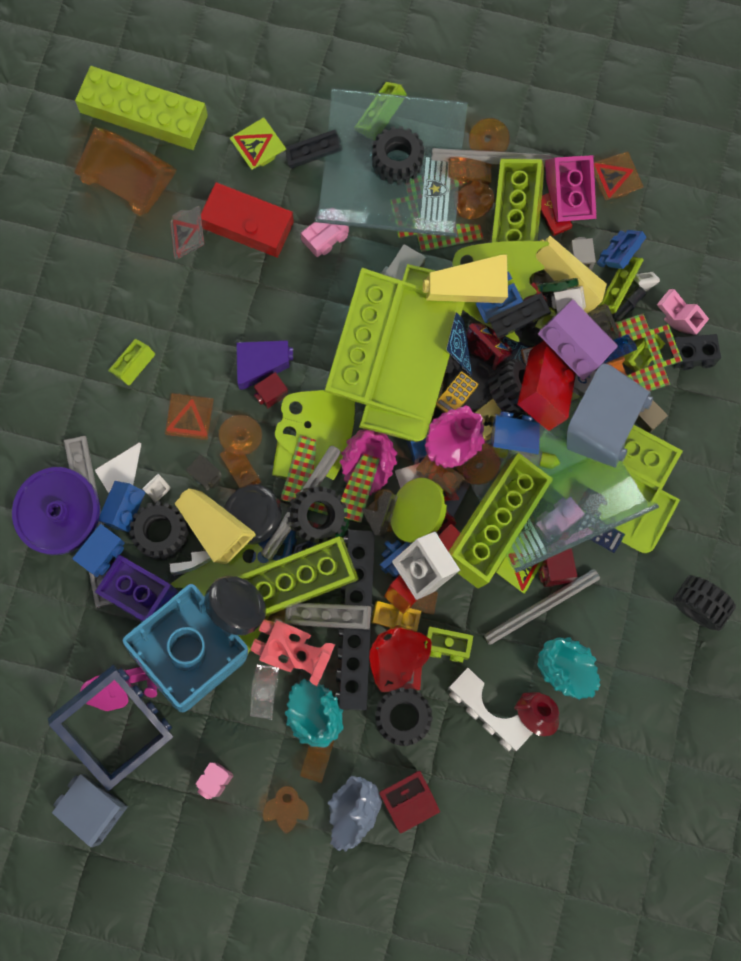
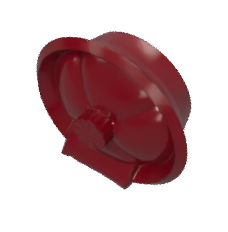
(538, 713)

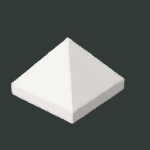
(646, 280)
(156, 488)

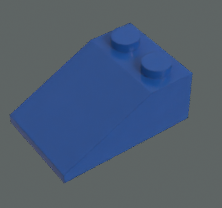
(515, 433)

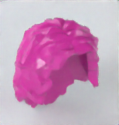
(455, 437)
(372, 444)

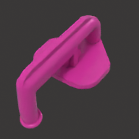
(114, 697)

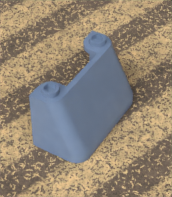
(607, 416)

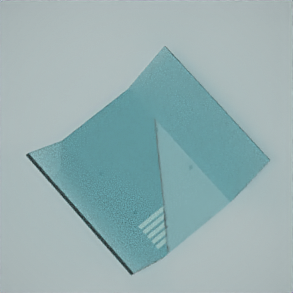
(358, 196)
(578, 503)

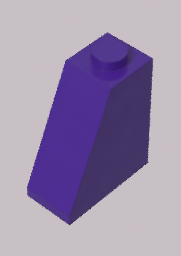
(260, 360)

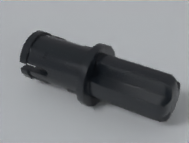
(629, 302)

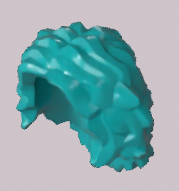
(569, 668)
(314, 714)

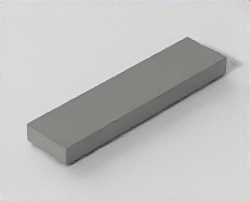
(329, 615)

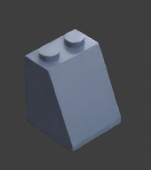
(88, 810)

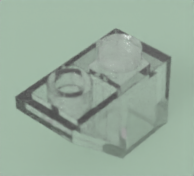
(264, 691)

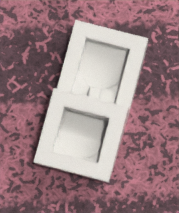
(198, 560)

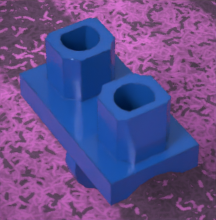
(387, 565)

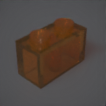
(446, 477)

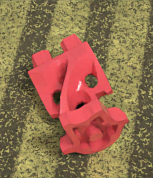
(279, 643)

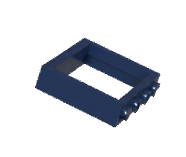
(57, 719)

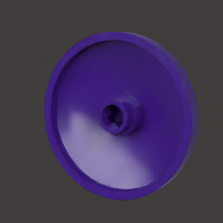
(55, 511)

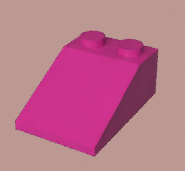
(571, 187)

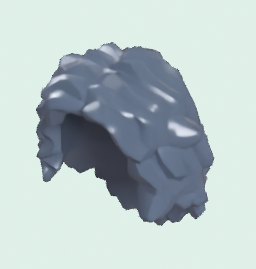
(353, 812)

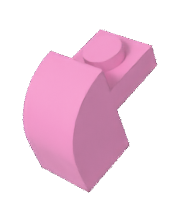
(682, 316)

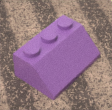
(577, 339)

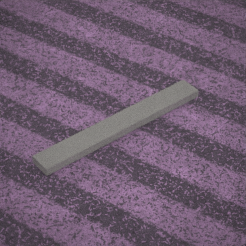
(80, 461)

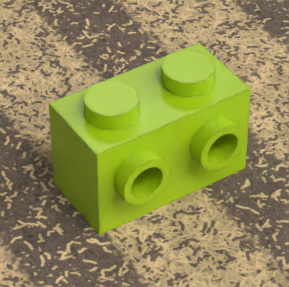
(450, 644)

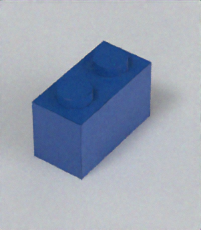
(121, 506)
(99, 551)

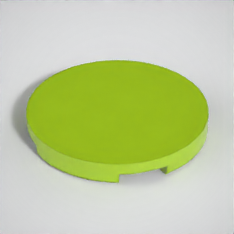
(418, 509)

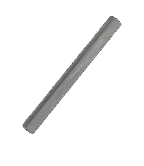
(490, 157)
(314, 481)
(542, 606)

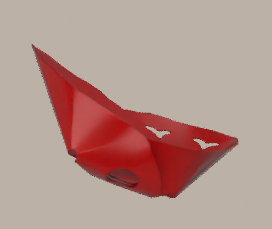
(398, 656)

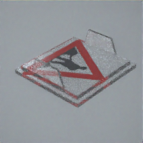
(187, 232)

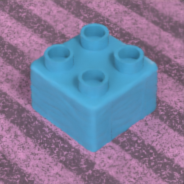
(185, 649)

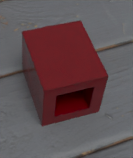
(270, 391)

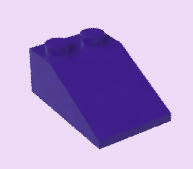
(135, 589)

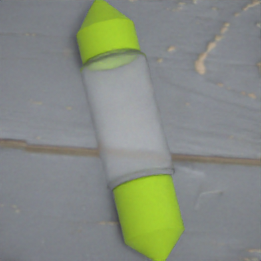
(542, 459)

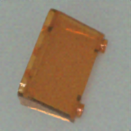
(124, 169)

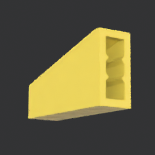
(563, 265)
(470, 282)
(214, 526)

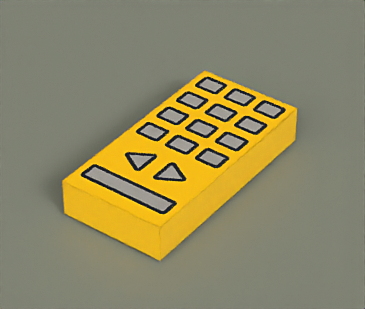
(456, 393)

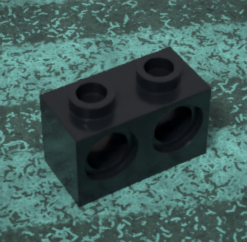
(693, 346)

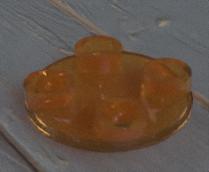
(474, 200)

